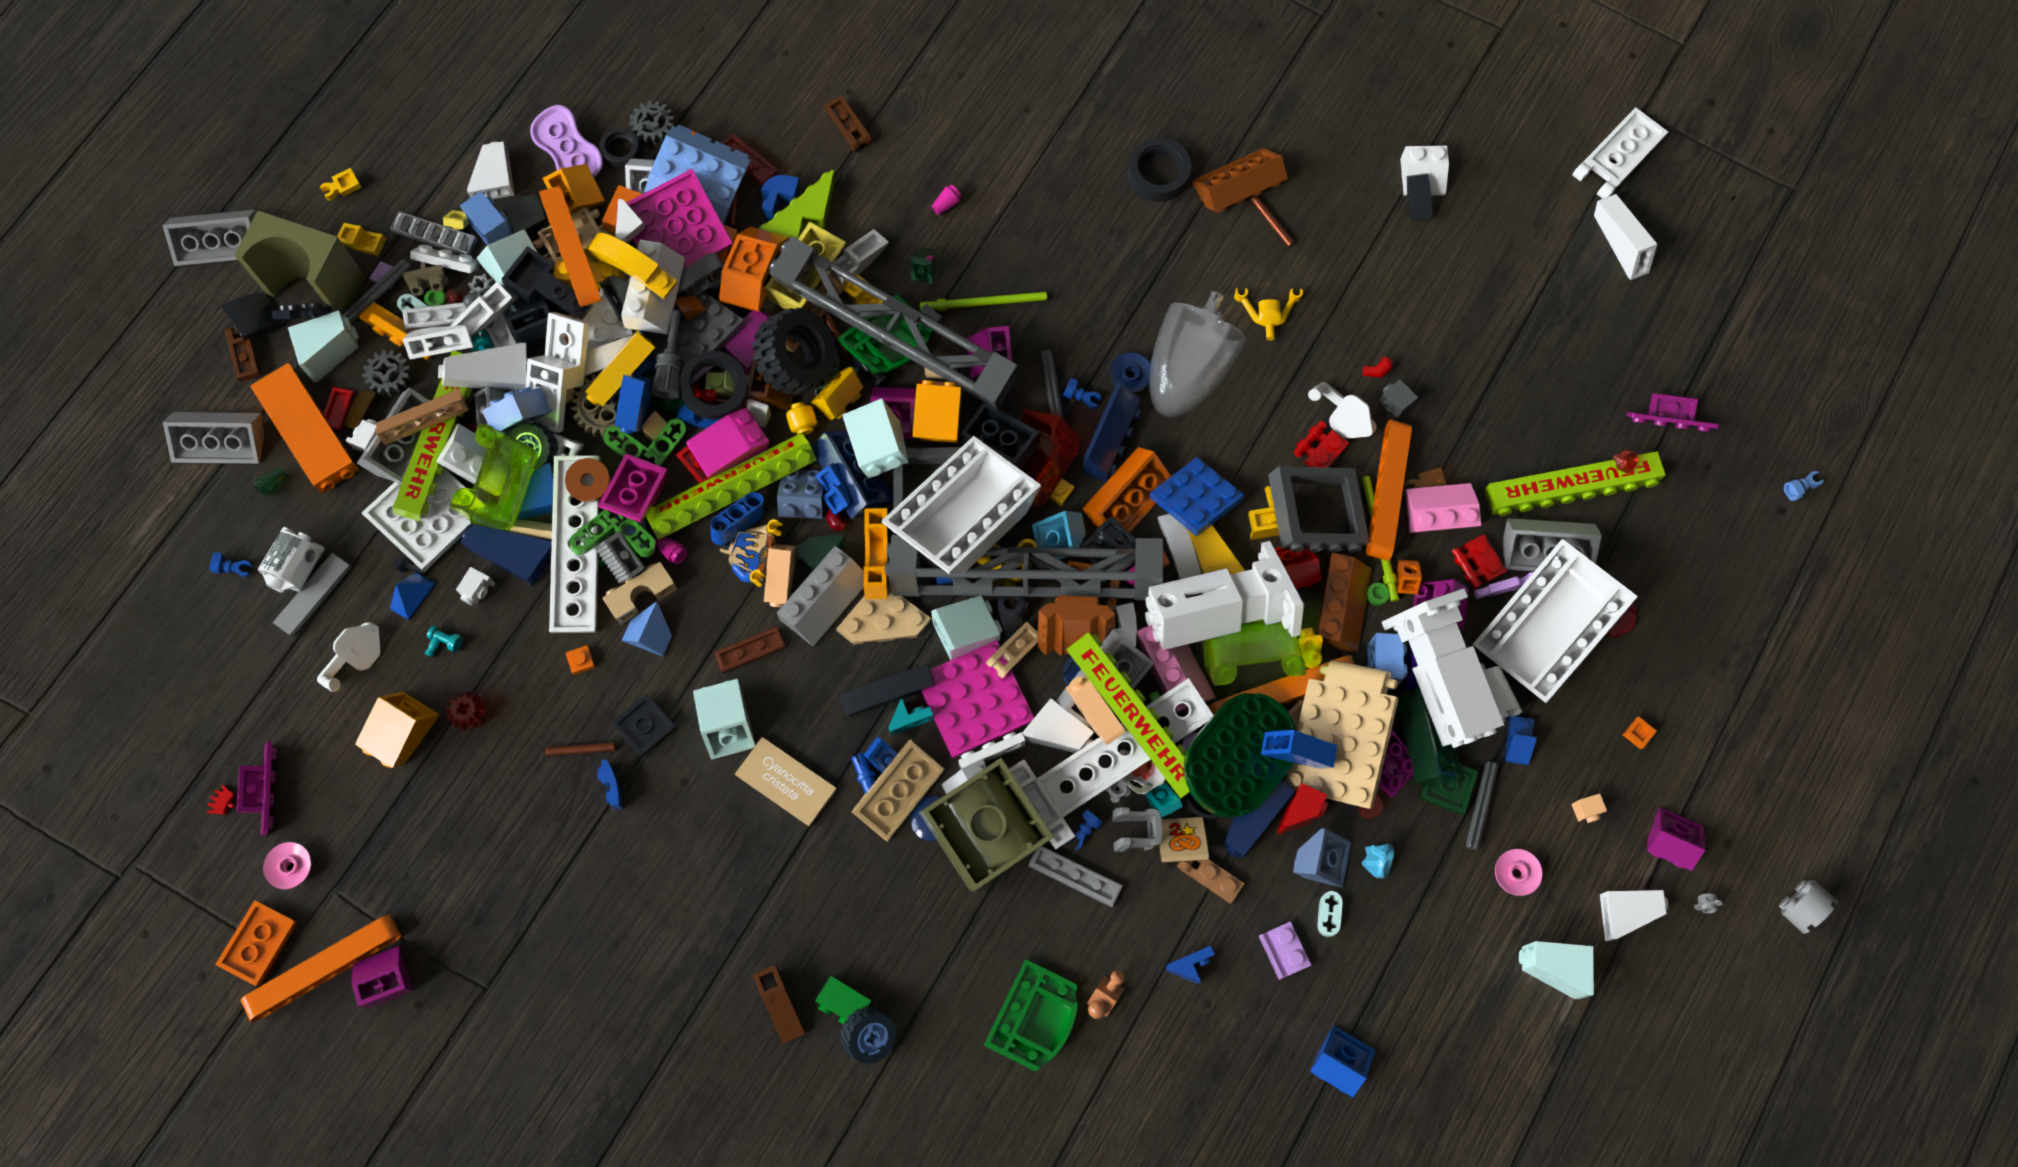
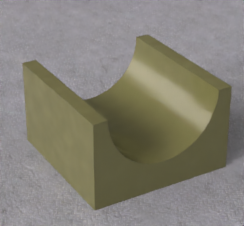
(284, 251)
(986, 825)

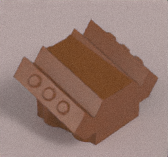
(1069, 620)

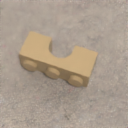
(622, 599)

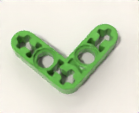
(651, 452)
(610, 526)

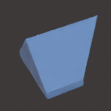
(649, 631)

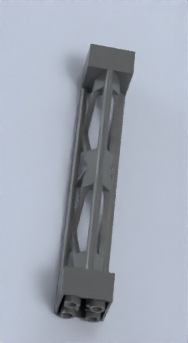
(796, 268)
(906, 570)

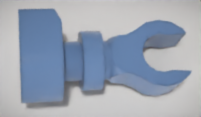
(1796, 488)

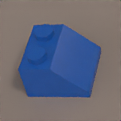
(1343, 1061)

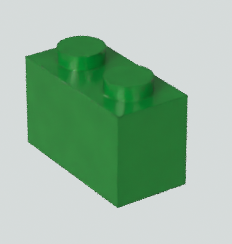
(840, 999)

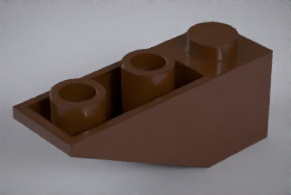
(779, 1004)

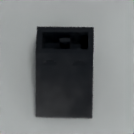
(528, 320)

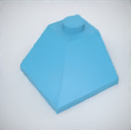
(1060, 531)

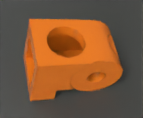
(1408, 577)

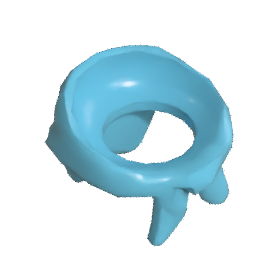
(1379, 860)

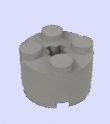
(1808, 905)

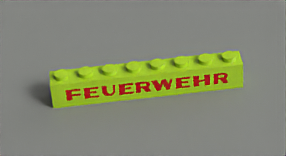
(423, 468)
(1571, 484)
(730, 485)
(1130, 710)

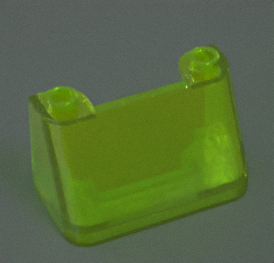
(500, 482)
(1252, 645)

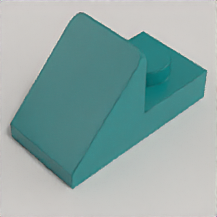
(902, 721)
(1163, 800)

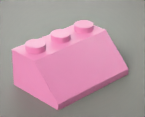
(1442, 508)

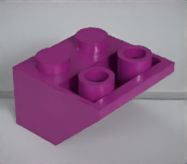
(993, 340)
(1435, 589)
(380, 978)

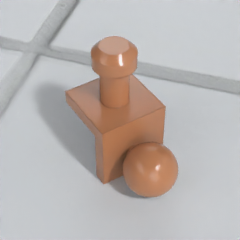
(1106, 995)

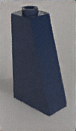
(514, 553)
(1247, 828)

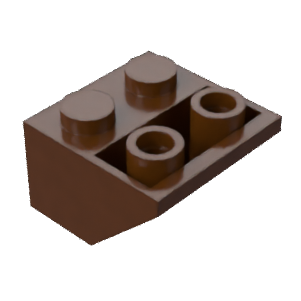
(763, 392)

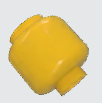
(801, 418)

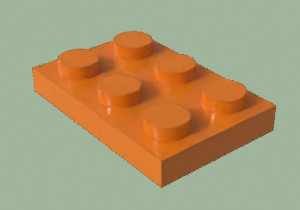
(256, 943)

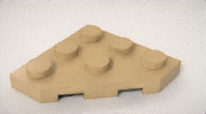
(883, 620)

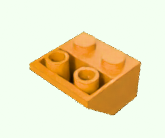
(577, 187)

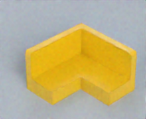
(1264, 520)

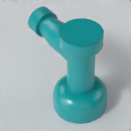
(453, 642)

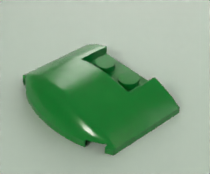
(873, 353)
(1034, 1017)

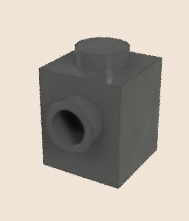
(1398, 398)

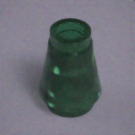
(270, 482)

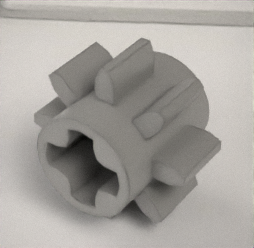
(481, 285)

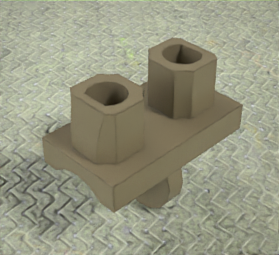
(425, 278)

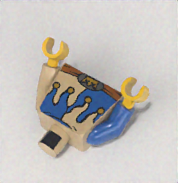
(750, 552)

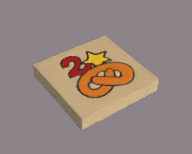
(1183, 840)

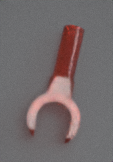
(452, 297)

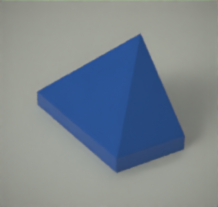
(410, 594)

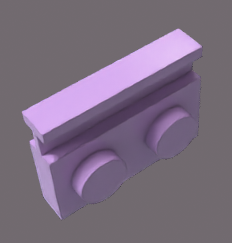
(1284, 950)

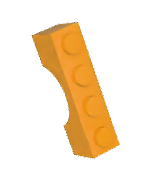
(875, 554)

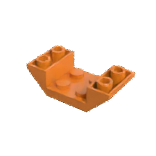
(748, 267)

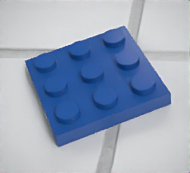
(1196, 496)

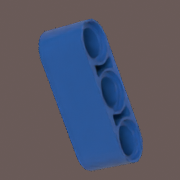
(737, 518)

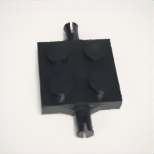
(308, 310)

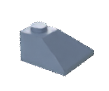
(1323, 858)

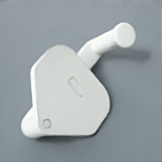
(1351, 416)
(355, 646)

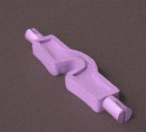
(1502, 587)

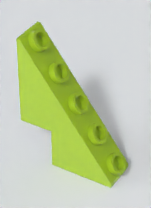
(809, 207)

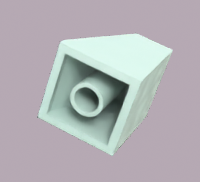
(502, 254)
(323, 343)
(876, 438)
(965, 626)
(723, 719)
(1560, 966)

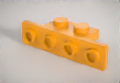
(386, 324)

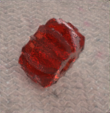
(457, 711)

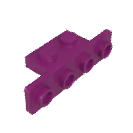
(1674, 410)
(254, 789)

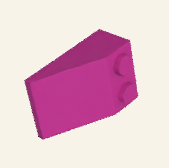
(728, 442)
(634, 488)

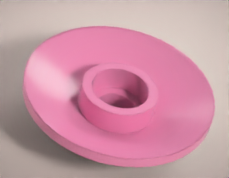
(278, 860)
(1528, 867)

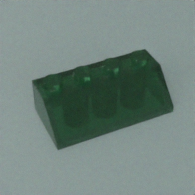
(1428, 757)

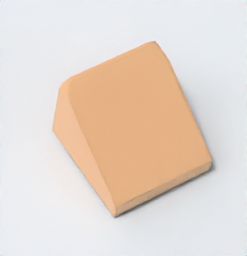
(654, 426)

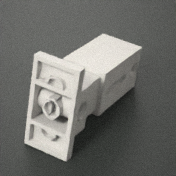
(1221, 602)
(1448, 671)

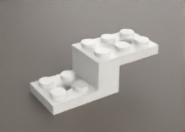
(560, 366)

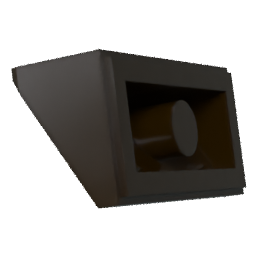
(361, 409)

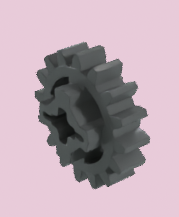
(651, 122)
(390, 374)

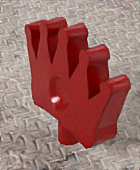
(223, 802)

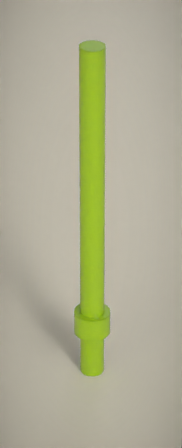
(942, 304)
(1389, 577)

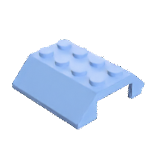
(713, 164)

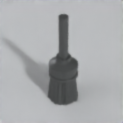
(669, 365)

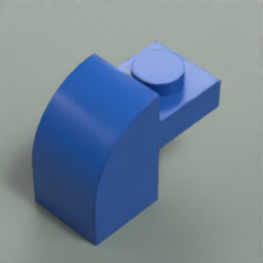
(779, 190)

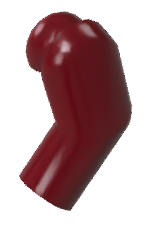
(835, 521)

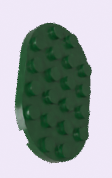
(1226, 760)

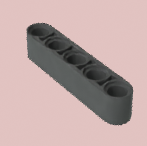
(700, 275)

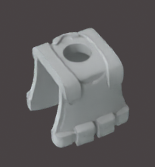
(1153, 823)

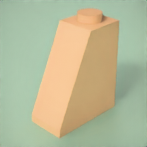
(779, 574)
(1095, 709)

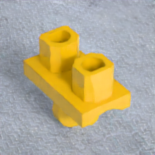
(1310, 647)

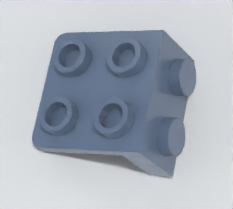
(800, 495)

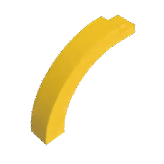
(613, 251)

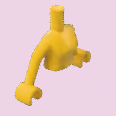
(1269, 311)

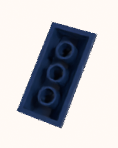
(1111, 434)
(863, 491)

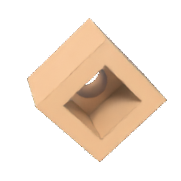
(1589, 808)

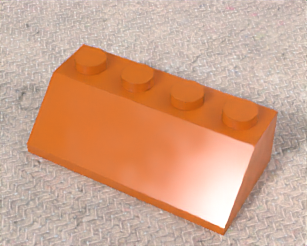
(1128, 491)

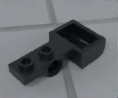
(533, 275)

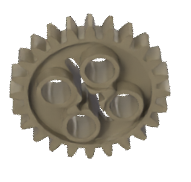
(587, 417)

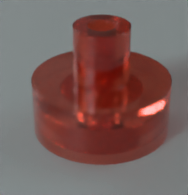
(1626, 461)
(1143, 770)
(1369, 813)

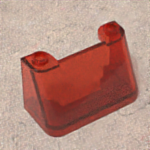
(1053, 456)

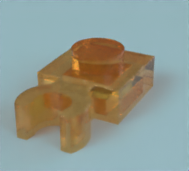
(1429, 479)

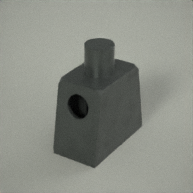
(526, 214)

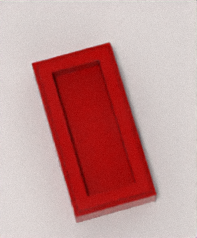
(338, 407)

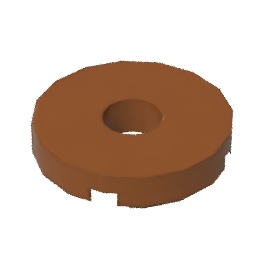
(578, 471)

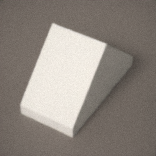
(628, 223)

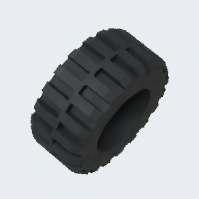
(773, 356)

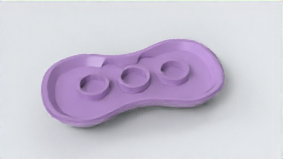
(558, 135)

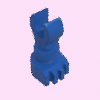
(1071, 390)
(219, 563)
(1091, 822)

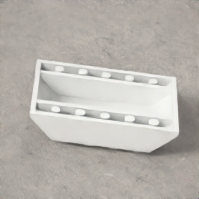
(964, 507)
(1555, 620)

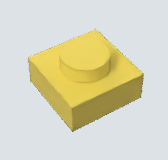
(456, 220)

